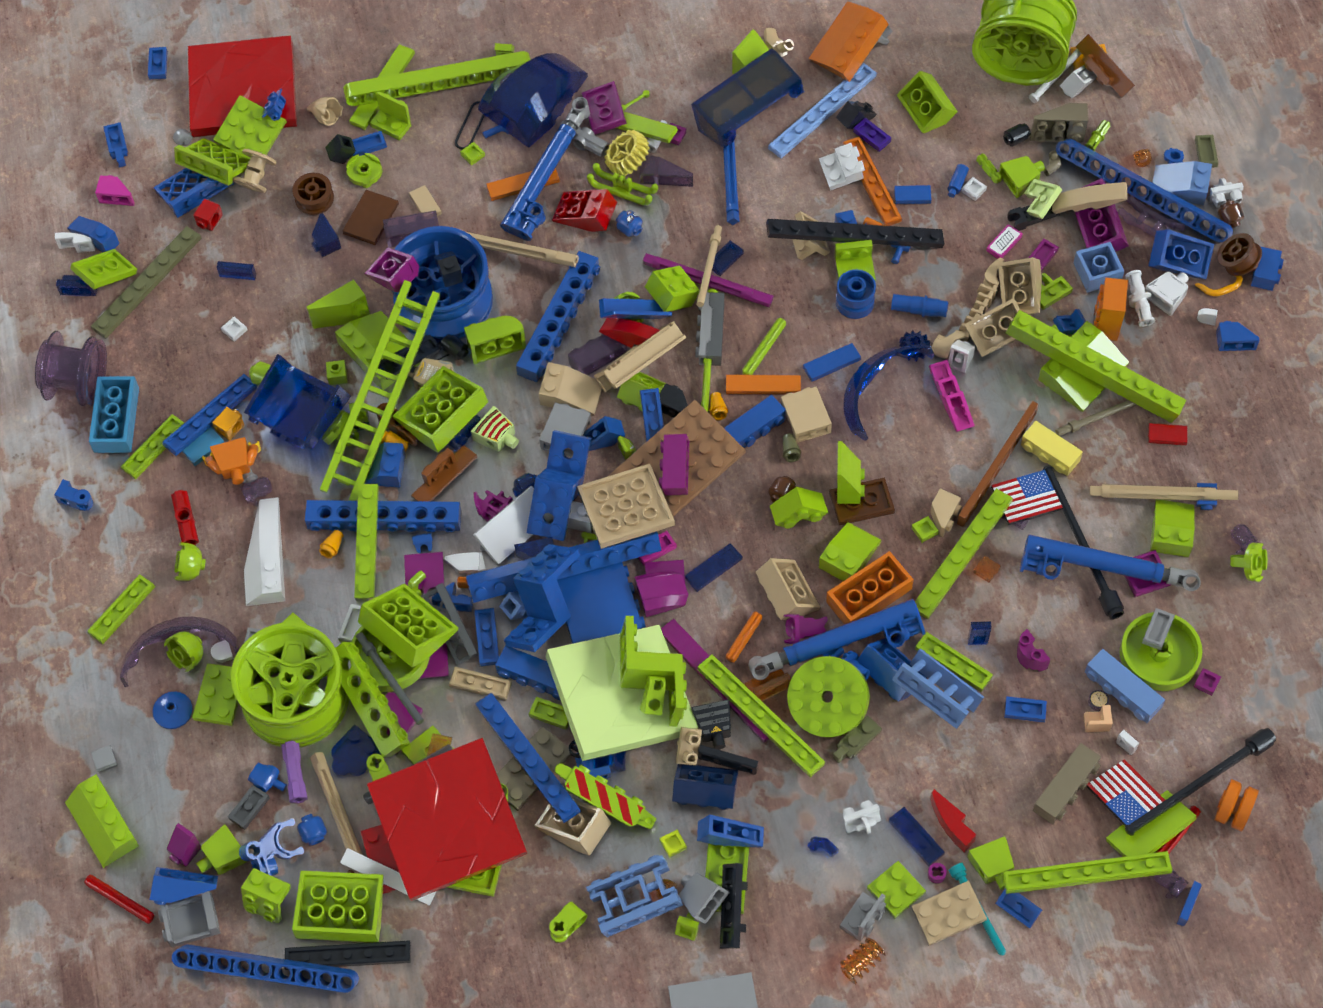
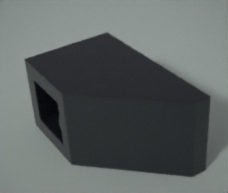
(854, 113)

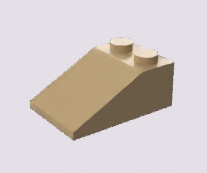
(1021, 281)
(990, 328)
(569, 387)
(580, 832)

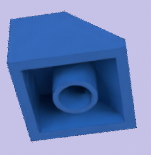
(387, 465)

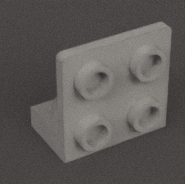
(863, 915)

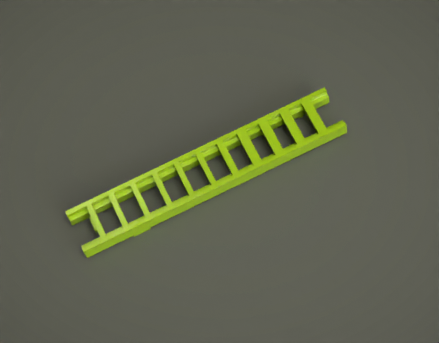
(393, 397)

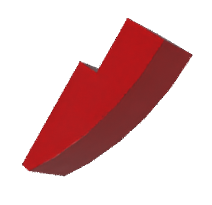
(627, 331)
(952, 821)

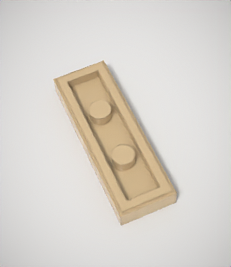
(480, 683)

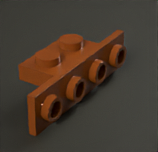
(1103, 66)
(443, 472)

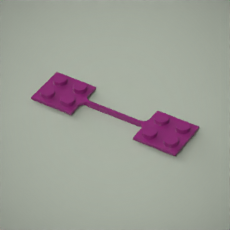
(433, 568)

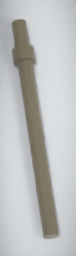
(1075, 425)

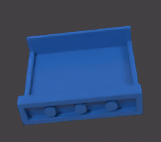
(599, 602)

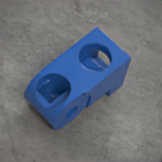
(73, 497)

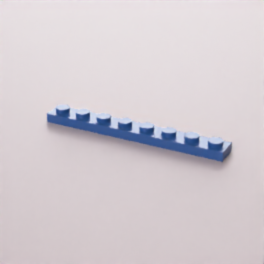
(528, 758)

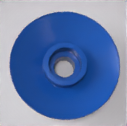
(178, 715)

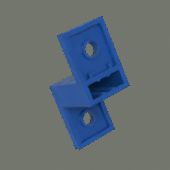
(557, 485)
(541, 597)

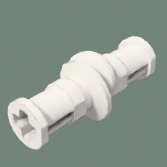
(1139, 298)

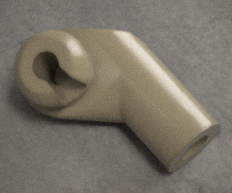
(1054, 163)

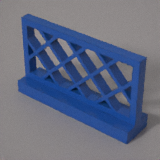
(192, 198)

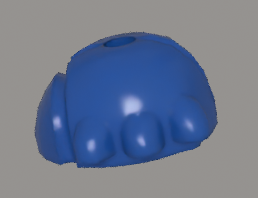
(1173, 156)

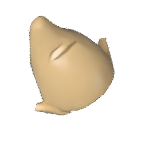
(326, 110)

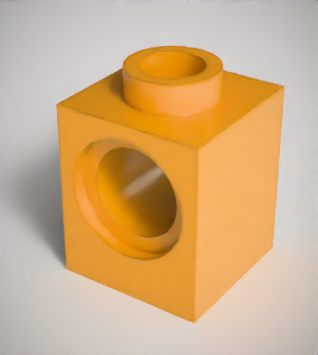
(228, 423)

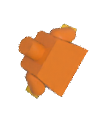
(232, 459)

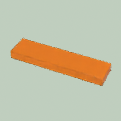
(514, 184)
(763, 384)

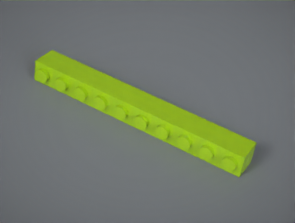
(1095, 366)

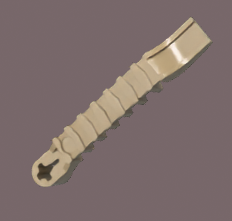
(986, 293)

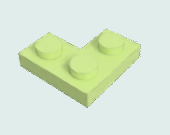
(1043, 195)

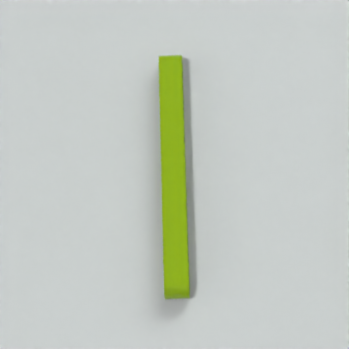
(433, 78)

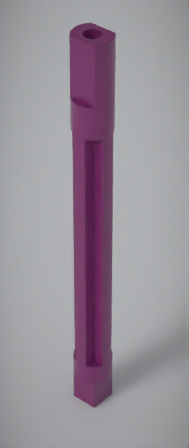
(715, 282)

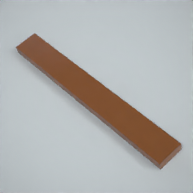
(997, 464)

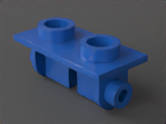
(274, 105)

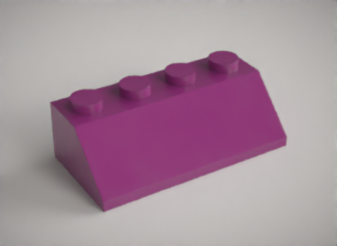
(1101, 225)

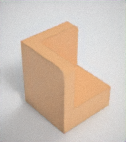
(1098, 721)

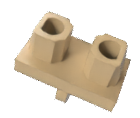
(688, 746)

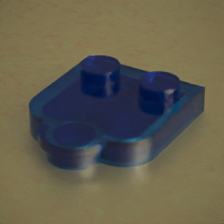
(352, 752)

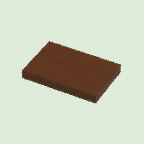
(368, 217)
(874, 504)

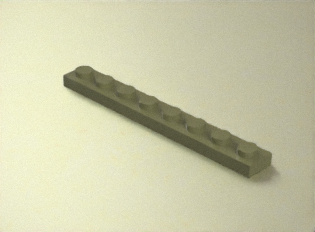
(146, 282)

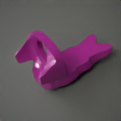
(798, 627)

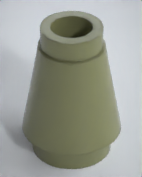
(791, 450)

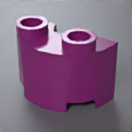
(1030, 656)

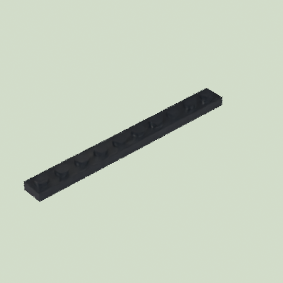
(854, 232)

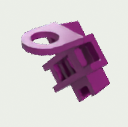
(485, 509)

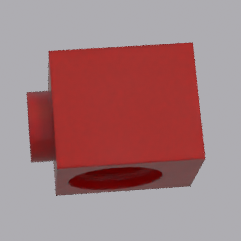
(208, 215)

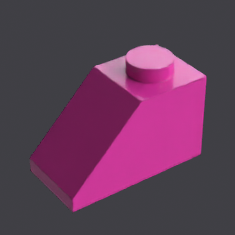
(113, 191)

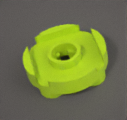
(367, 178)

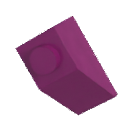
(182, 846)

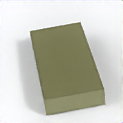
(1206, 149)

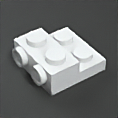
(842, 166)

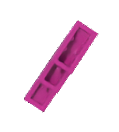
(951, 396)

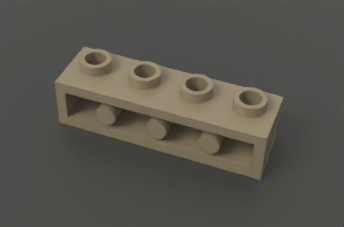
(1067, 783)

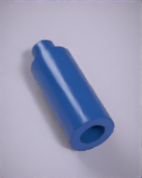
(957, 180)

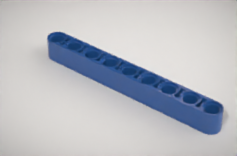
(255, 968)

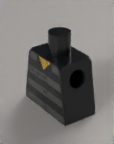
(714, 722)

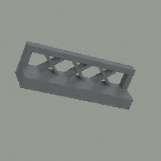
(454, 616)

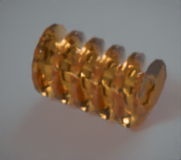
(861, 959)

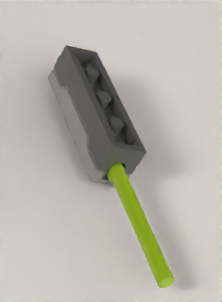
(710, 338)

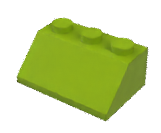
(926, 102)

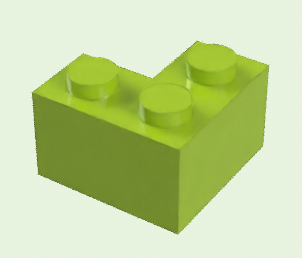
(798, 505)

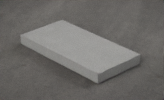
(721, 992)

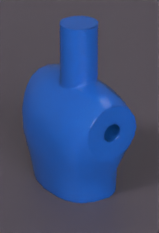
(265, 777)

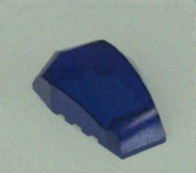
(532, 96)

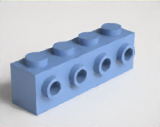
(1124, 686)

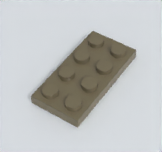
(515, 778)

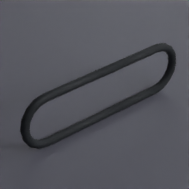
(456, 140)

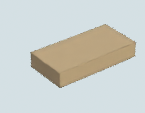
(424, 200)

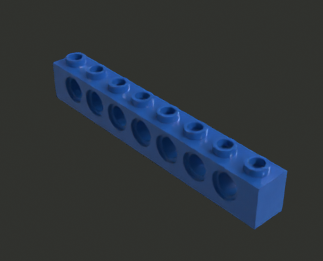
(565, 293)
(392, 509)

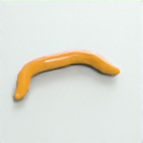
(1222, 291)

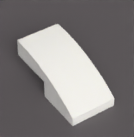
(80, 242)

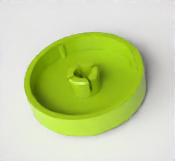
(1167, 669)
(401, 671)
(848, 702)

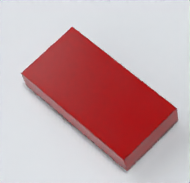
(1167, 434)

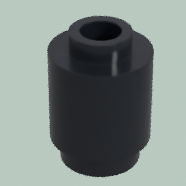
(1016, 134)
(454, 347)

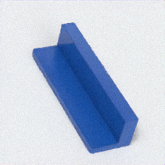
(631, 309)

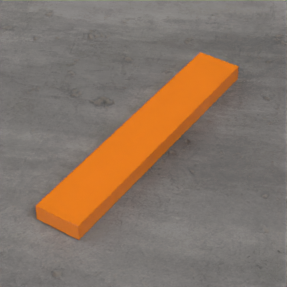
(875, 187)

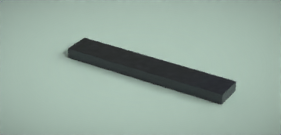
(352, 954)

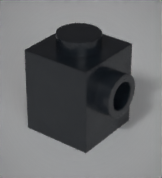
(340, 149)

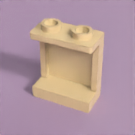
(806, 414)

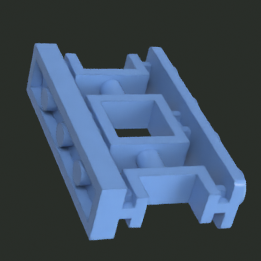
(640, 910)

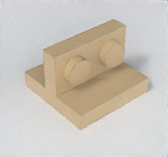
(807, 247)

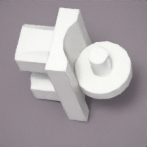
(1224, 191)
(861, 819)

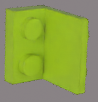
(392, 116)
(854, 256)

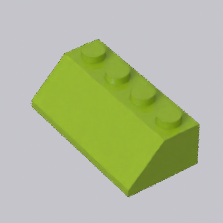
(100, 821)

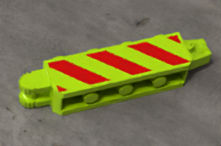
(600, 795)

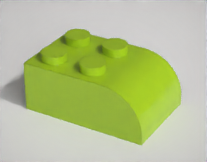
(494, 338)

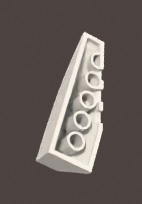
(264, 559)

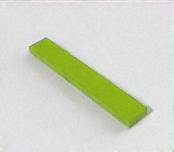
(395, 65)

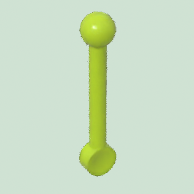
(646, 93)

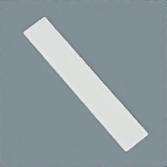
(368, 866)

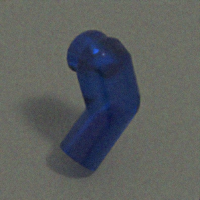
(825, 843)

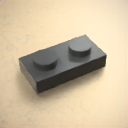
(248, 807)

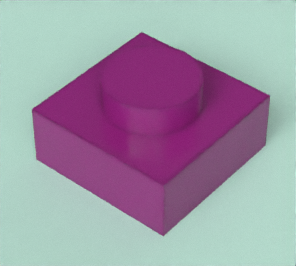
(679, 135)
(1207, 681)

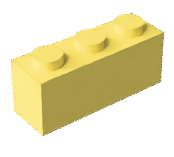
(1051, 448)

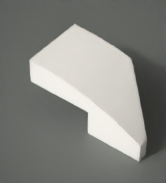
(464, 562)

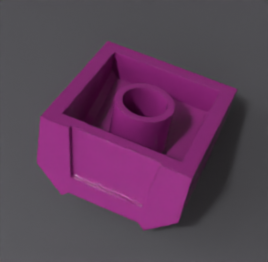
(392, 269)
(661, 592)

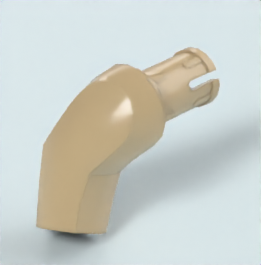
(772, 41)

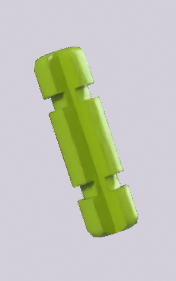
(989, 168)

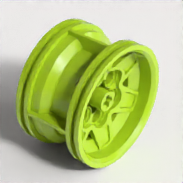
(1024, 39)

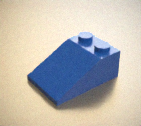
(1181, 253)
(175, 885)

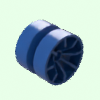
(855, 294)

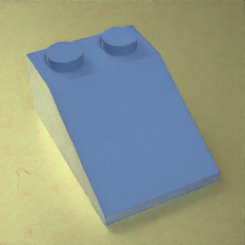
(1185, 180)

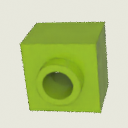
(336, 372)

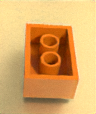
(1111, 307)

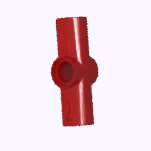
(183, 509)

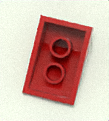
(379, 850)

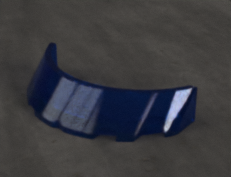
(865, 375)

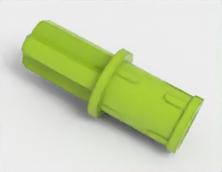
(1098, 135)

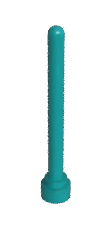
(959, 873)

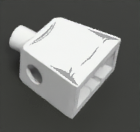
(1168, 291)

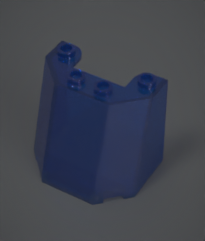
(295, 404)

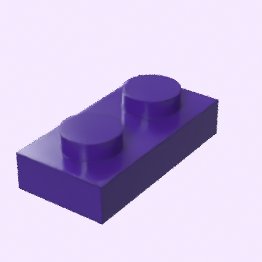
(872, 134)

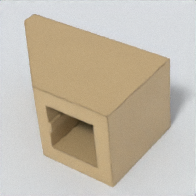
(944, 509)

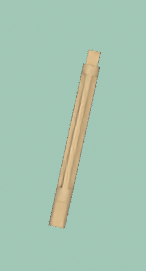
(526, 250)
(1162, 492)
(323, 772)

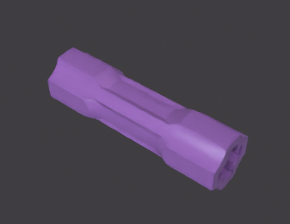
(296, 785)

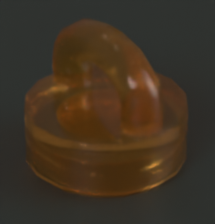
(1141, 155)

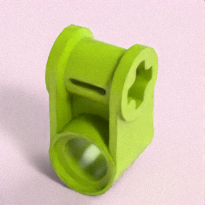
(381, 771)
(569, 919)

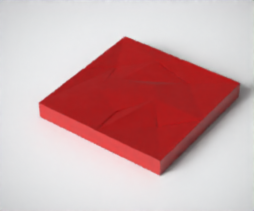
(238, 68)
(446, 819)

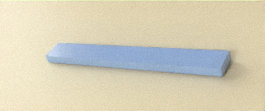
(821, 111)

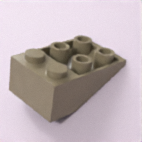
(1061, 123)

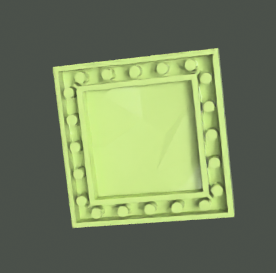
(597, 708)

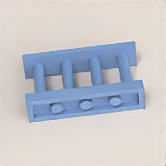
(932, 696)

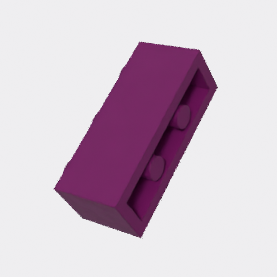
(674, 464)

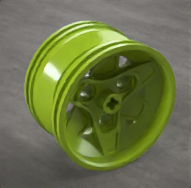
(261, 656)

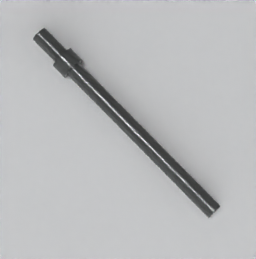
(370, 650)

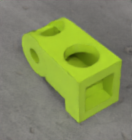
(653, 695)

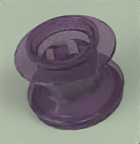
(70, 367)

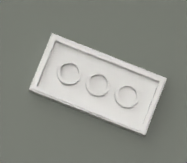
(508, 527)

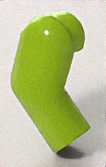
(415, 581)

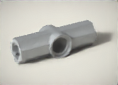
(587, 140)

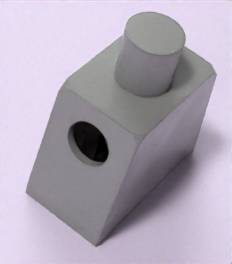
(701, 896)

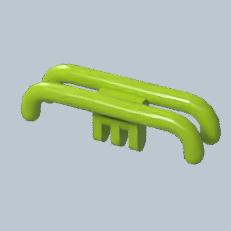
(622, 186)

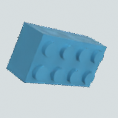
(114, 414)

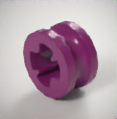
(937, 866)

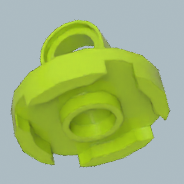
(337, 427)
(1253, 561)

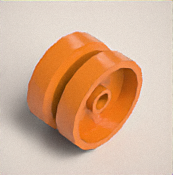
(1234, 804)

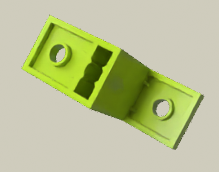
(637, 665)

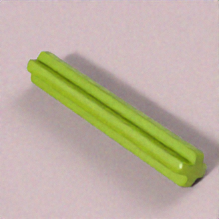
(764, 347)

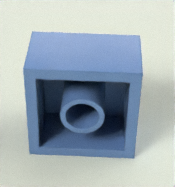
(1097, 263)

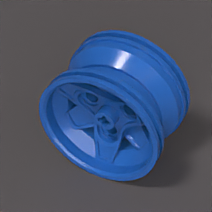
(458, 303)

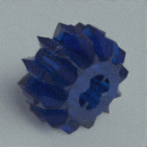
(914, 339)

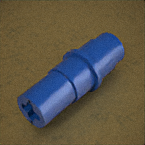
(920, 305)

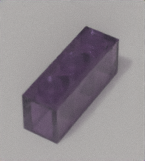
(400, 227)
(595, 354)

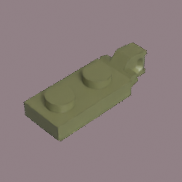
(857, 739)

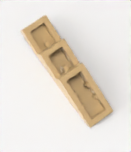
(1091, 196)

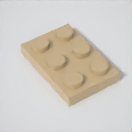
(949, 913)

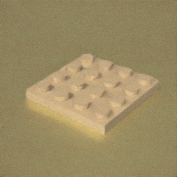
(625, 506)

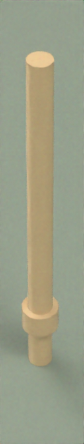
(715, 240)

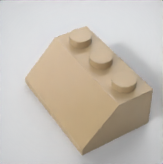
(787, 588)

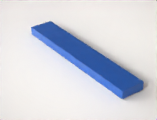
(203, 419)

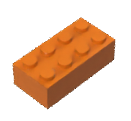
(870, 589)

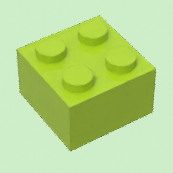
(672, 288)

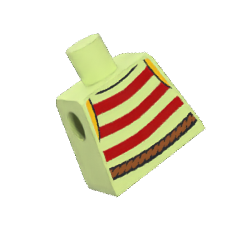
(495, 431)

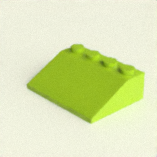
(360, 341)
(1070, 384)
(441, 408)
(406, 624)
(338, 906)

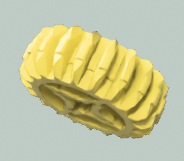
(627, 152)

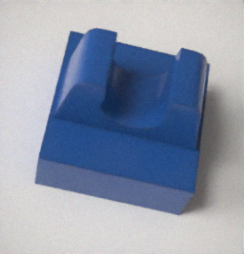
(419, 540)

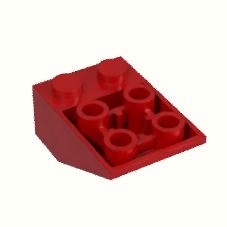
(586, 209)

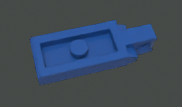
(116, 142)

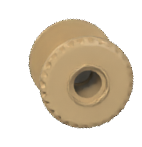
(254, 170)

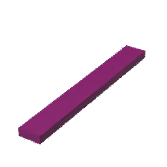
(694, 656)

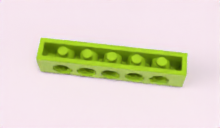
(367, 710)

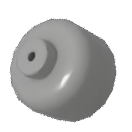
(182, 137)

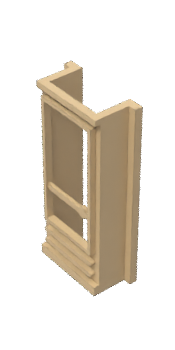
(639, 357)

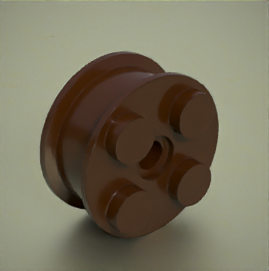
(313, 193)
(1239, 254)

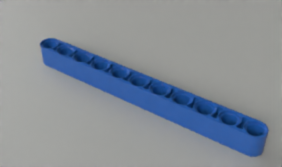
(1152, 190)

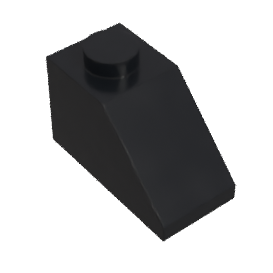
(449, 268)
(672, 400)

